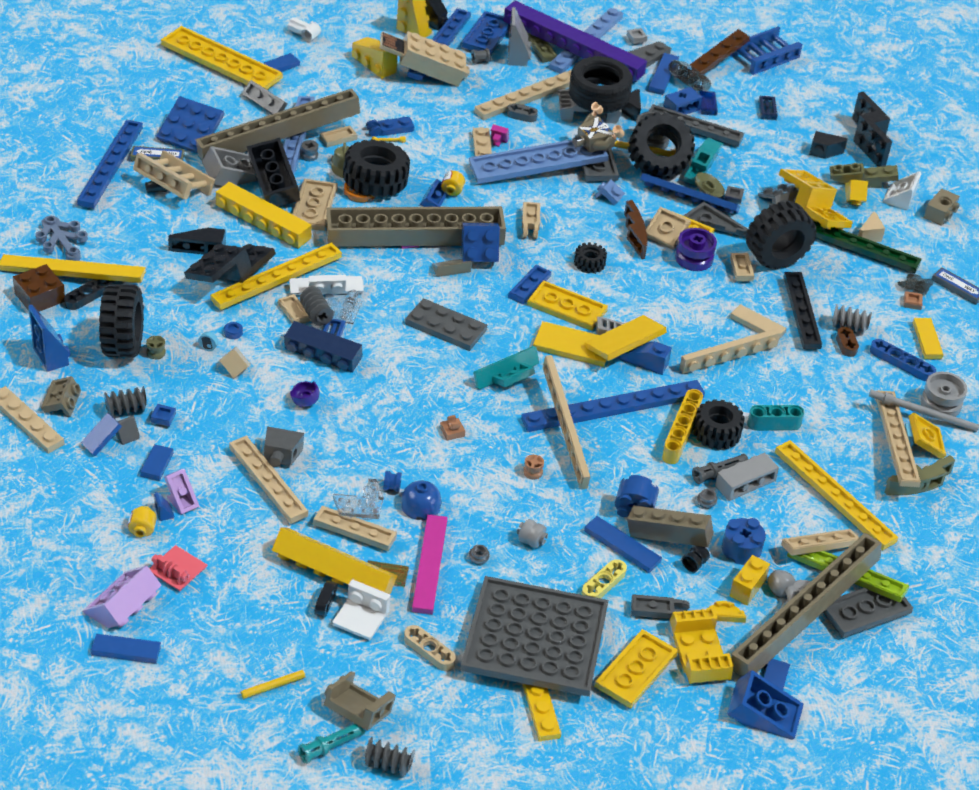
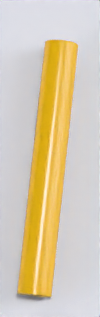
(246, 693)

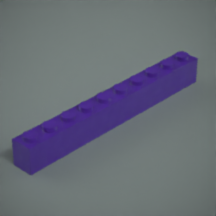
(573, 39)

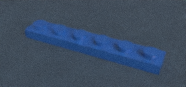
(696, 196)

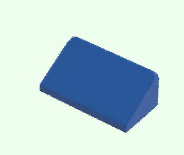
(434, 196)

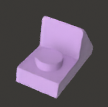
(181, 491)

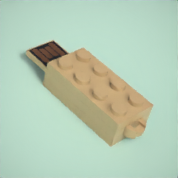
(427, 57)

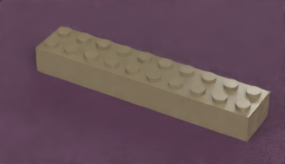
(406, 225)

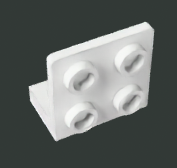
(363, 610)

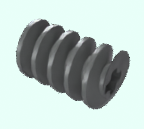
(316, 306)
(125, 401)
(388, 758)

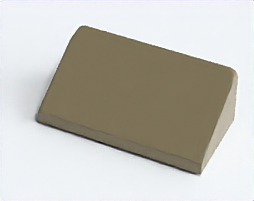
(451, 267)

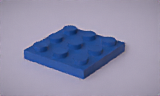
(188, 122)

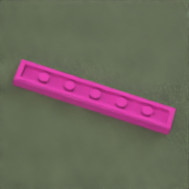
(429, 564)

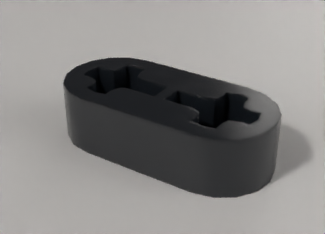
(326, 598)

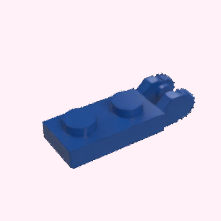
(390, 126)

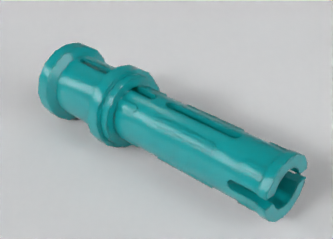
(322, 747)

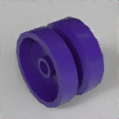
(695, 249)

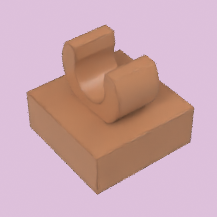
(452, 428)

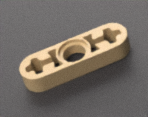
(431, 656)

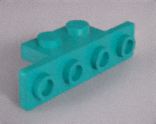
(508, 370)

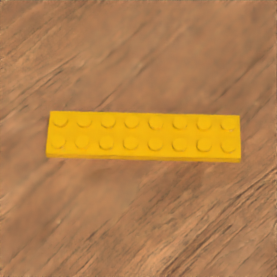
(220, 58)

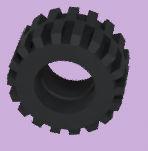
(718, 424)

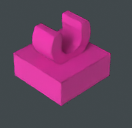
(499, 134)

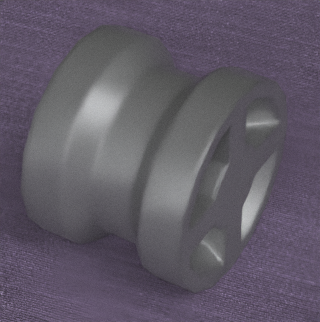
(309, 150)

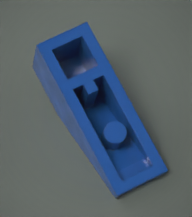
(649, 356)

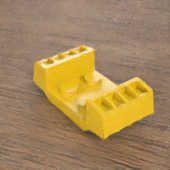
(699, 646)

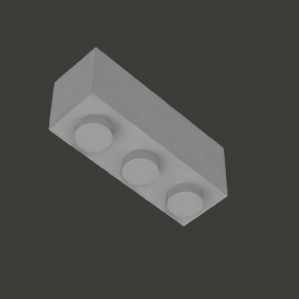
(746, 476)

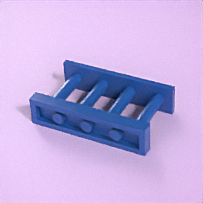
(772, 59)

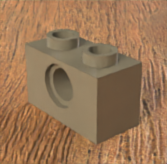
(942, 207)

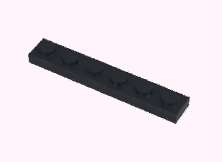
(802, 310)

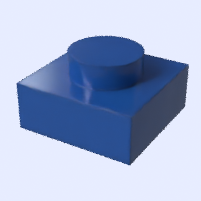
(163, 415)

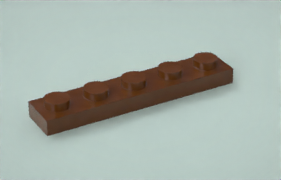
(720, 51)

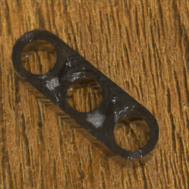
(695, 76)

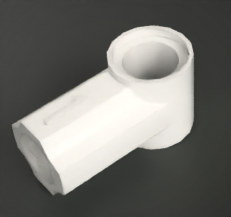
(307, 31)

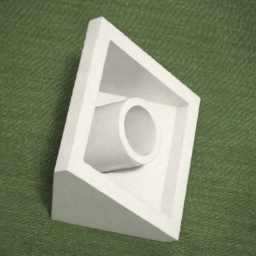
(903, 191)

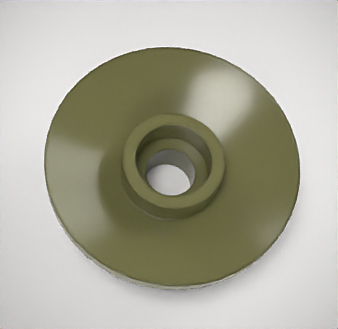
(709, 185)

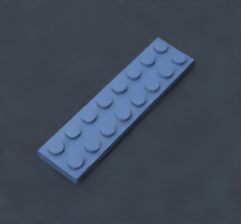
(532, 161)

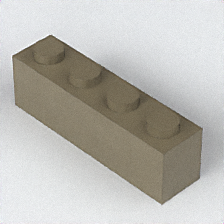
(670, 526)

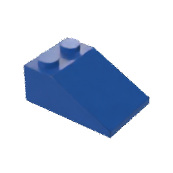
(47, 343)
(765, 706)

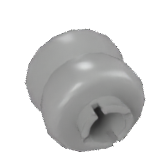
(532, 533)

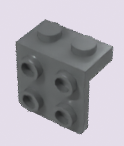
(781, 193)

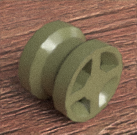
(155, 347)

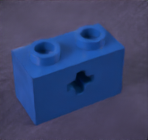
(683, 101)

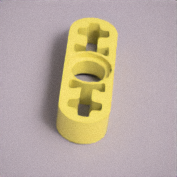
(607, 573)

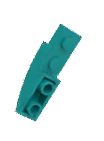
(703, 159)

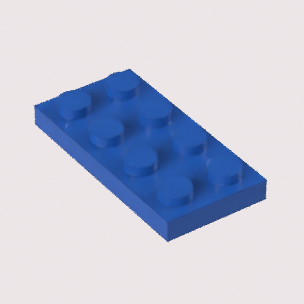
(486, 33)

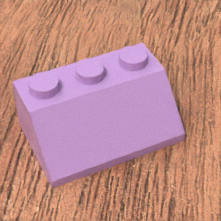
(123, 597)

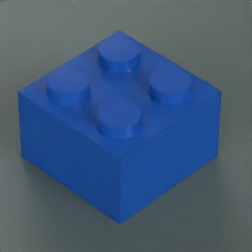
(480, 242)

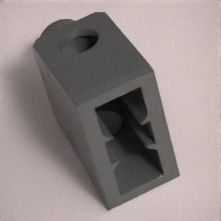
(282, 446)

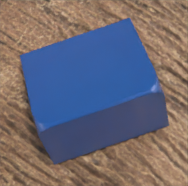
(163, 507)

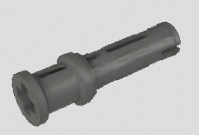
(711, 469)

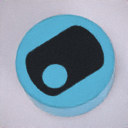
(208, 341)

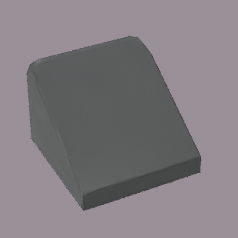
(128, 431)

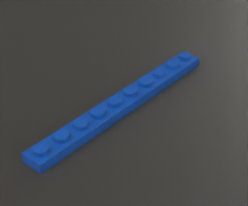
(611, 405)

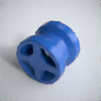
(392, 481)

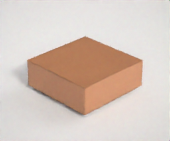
(913, 300)

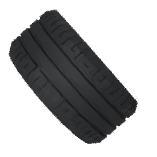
(596, 70)

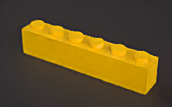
(263, 215)
(330, 561)

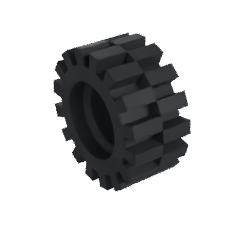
(590, 257)

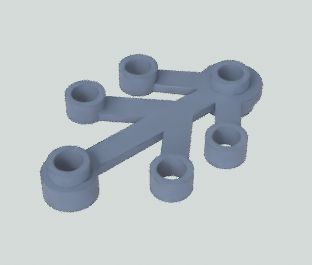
(53, 224)

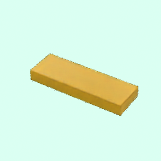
(927, 338)

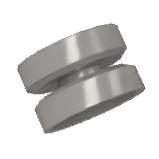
(944, 393)

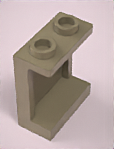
(357, 703)

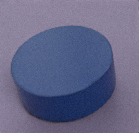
(233, 330)

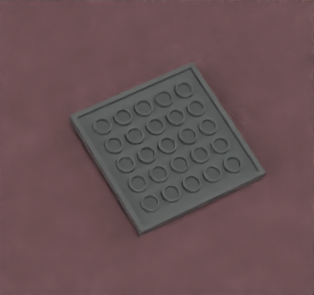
(535, 636)

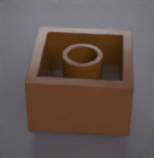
(39, 288)

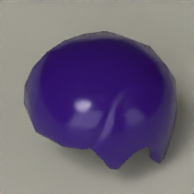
(305, 393)

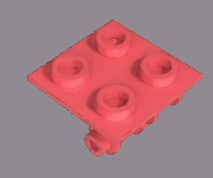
(177, 567)

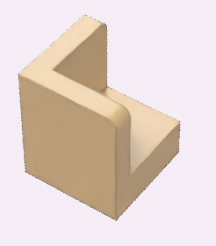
(235, 362)

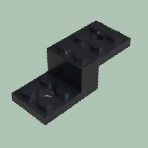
(871, 129)
(229, 263)

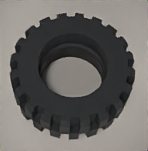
(672, 129)
(376, 168)
(781, 235)
(121, 320)

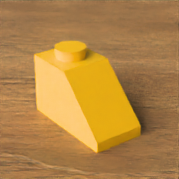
(856, 192)

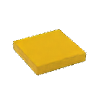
(927, 435)

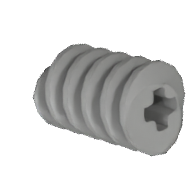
(851, 319)

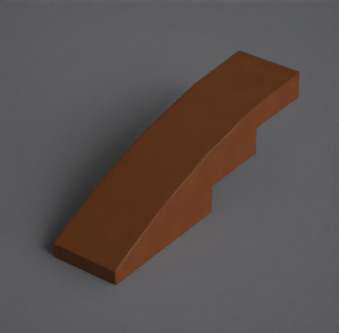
(636, 228)

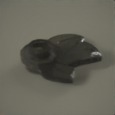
(916, 283)

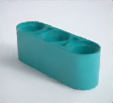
(775, 417)

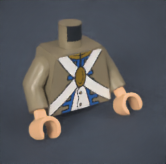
(595, 133)

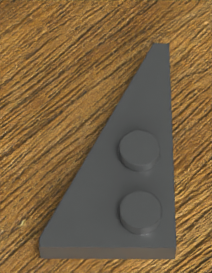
(713, 218)

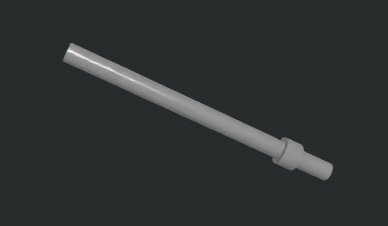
(888, 399)

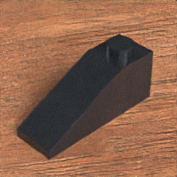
(197, 241)

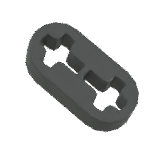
(522, 112)

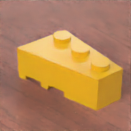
(413, 17)
(369, 54)

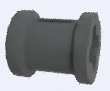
(480, 56)

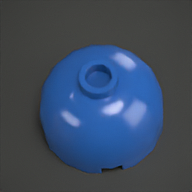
(421, 499)

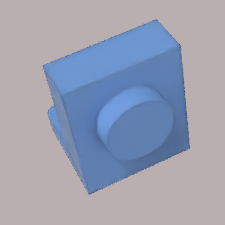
(610, 191)

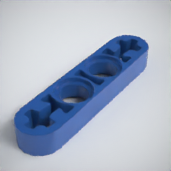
(879, 348)

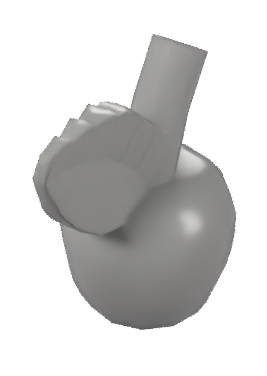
(785, 585)

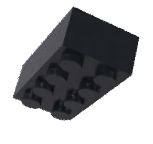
(273, 172)

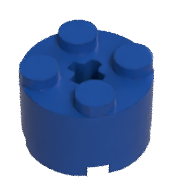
(635, 492)
(743, 539)

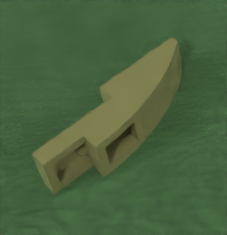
(856, 171)
(930, 477)

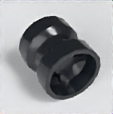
(695, 558)

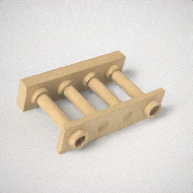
(173, 174)

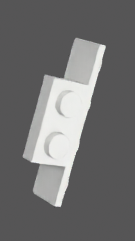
(327, 284)

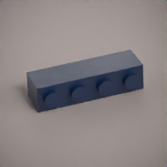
(323, 346)

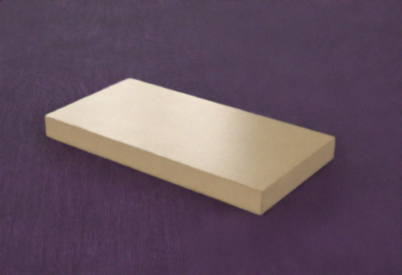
(314, 199)

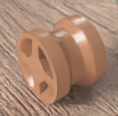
(533, 467)

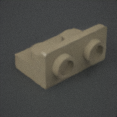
(62, 395)

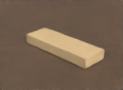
(755, 321)

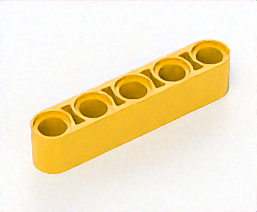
(682, 427)

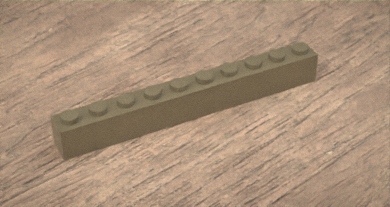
(283, 123)
(806, 605)

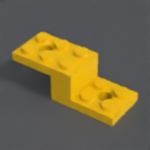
(816, 198)

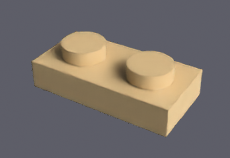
(742, 267)

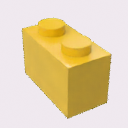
(749, 580)

